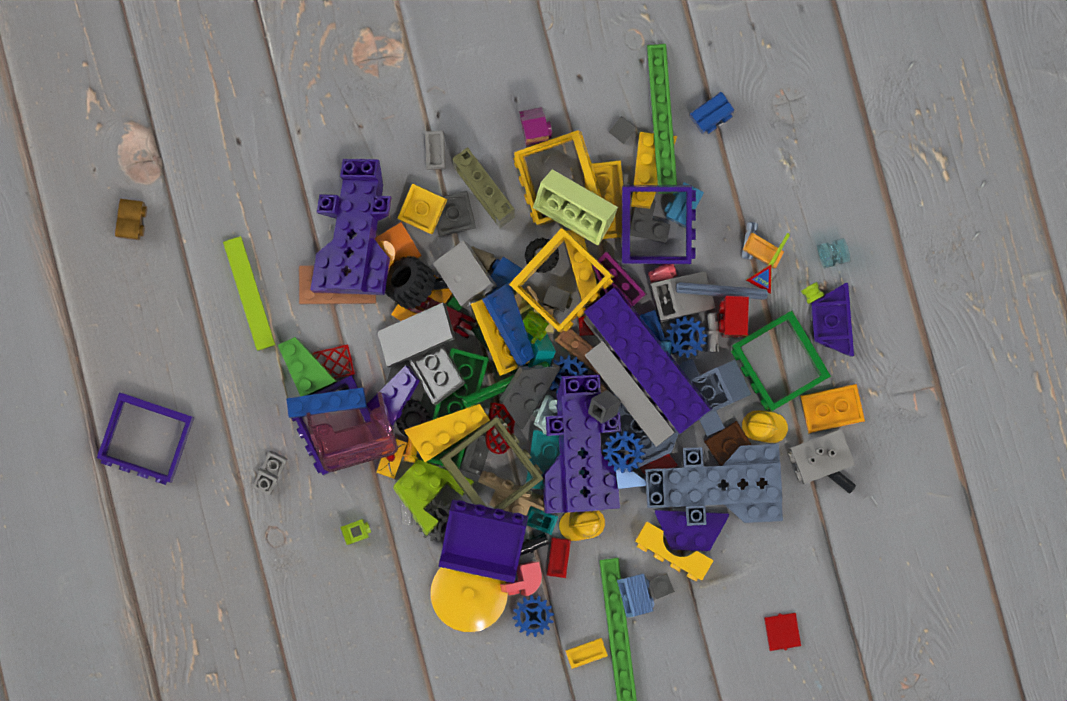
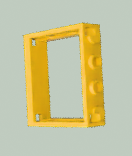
(525, 178)
(539, 259)

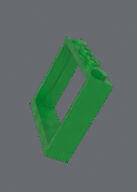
(806, 344)

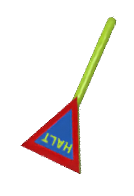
(764, 277)

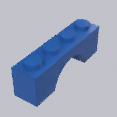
(326, 402)

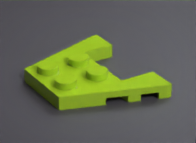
(420, 487)

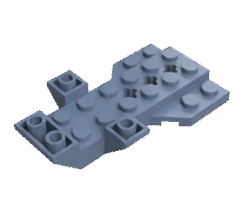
(719, 388)
(698, 485)

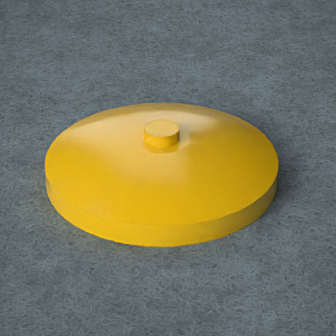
(467, 600)

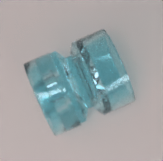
(833, 253)

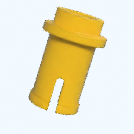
(411, 453)

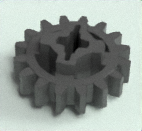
(435, 508)

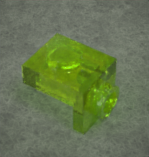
(535, 326)

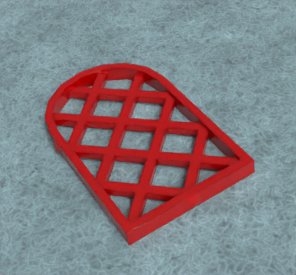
(336, 362)
(488, 433)

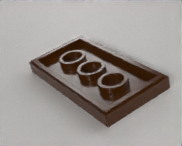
(725, 443)

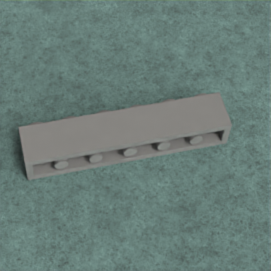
(631, 395)

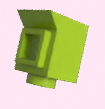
(355, 531)

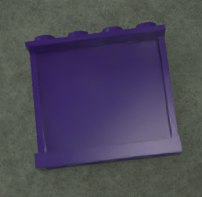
(483, 541)

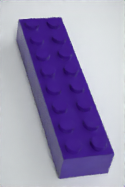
(648, 360)

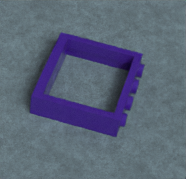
(627, 258)
(304, 432)
(126, 466)

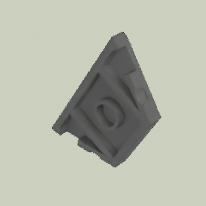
(527, 390)

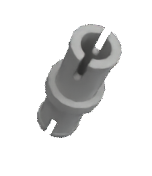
(713, 332)

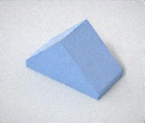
(628, 479)

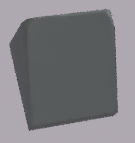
(622, 130)

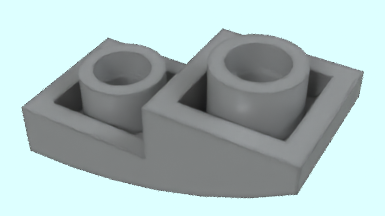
(270, 473)

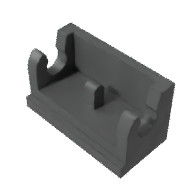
(476, 456)

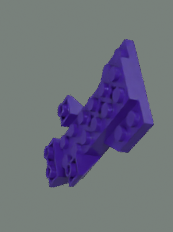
(355, 213)
(577, 431)

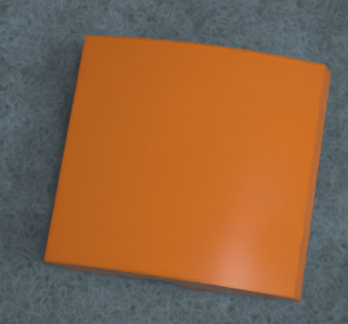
(401, 241)

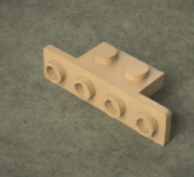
(505, 488)

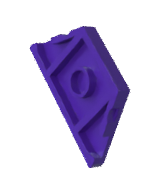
(833, 321)
(690, 537)

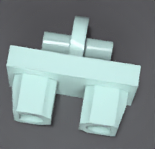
(548, 408)

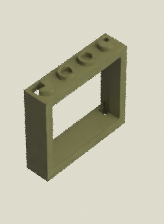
(483, 188)
(512, 442)

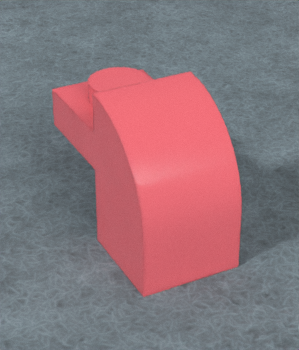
(528, 579)

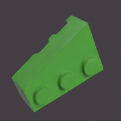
(305, 368)

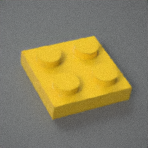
(422, 208)

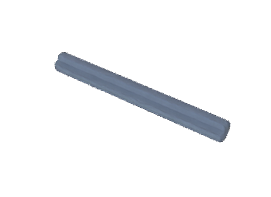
(717, 290)

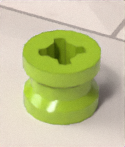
(812, 292)

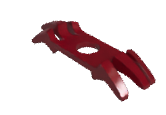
(454, 315)

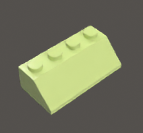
(574, 207)

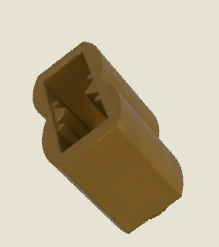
(130, 219)

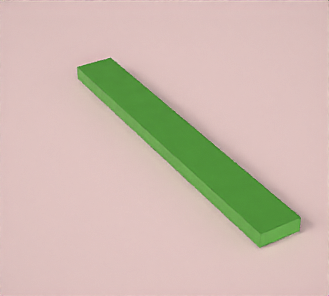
(661, 115)
(617, 631)

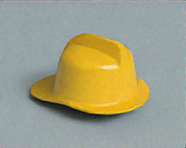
(764, 426)
(581, 525)

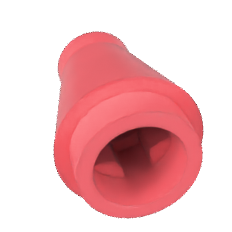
(662, 273)

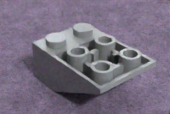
(674, 305)

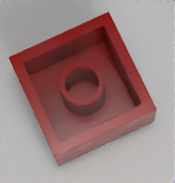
(735, 317)

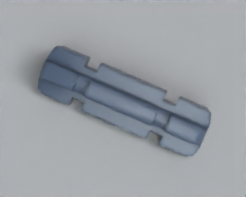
(751, 227)

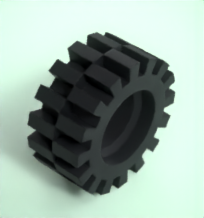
(537, 244)
(409, 409)

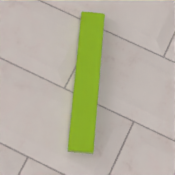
(249, 293)

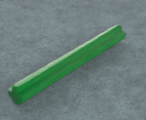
(490, 391)

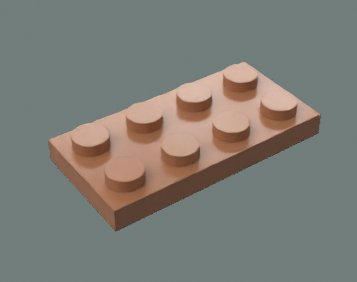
(306, 296)

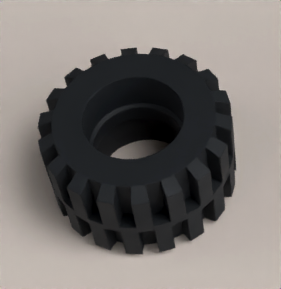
(409, 282)

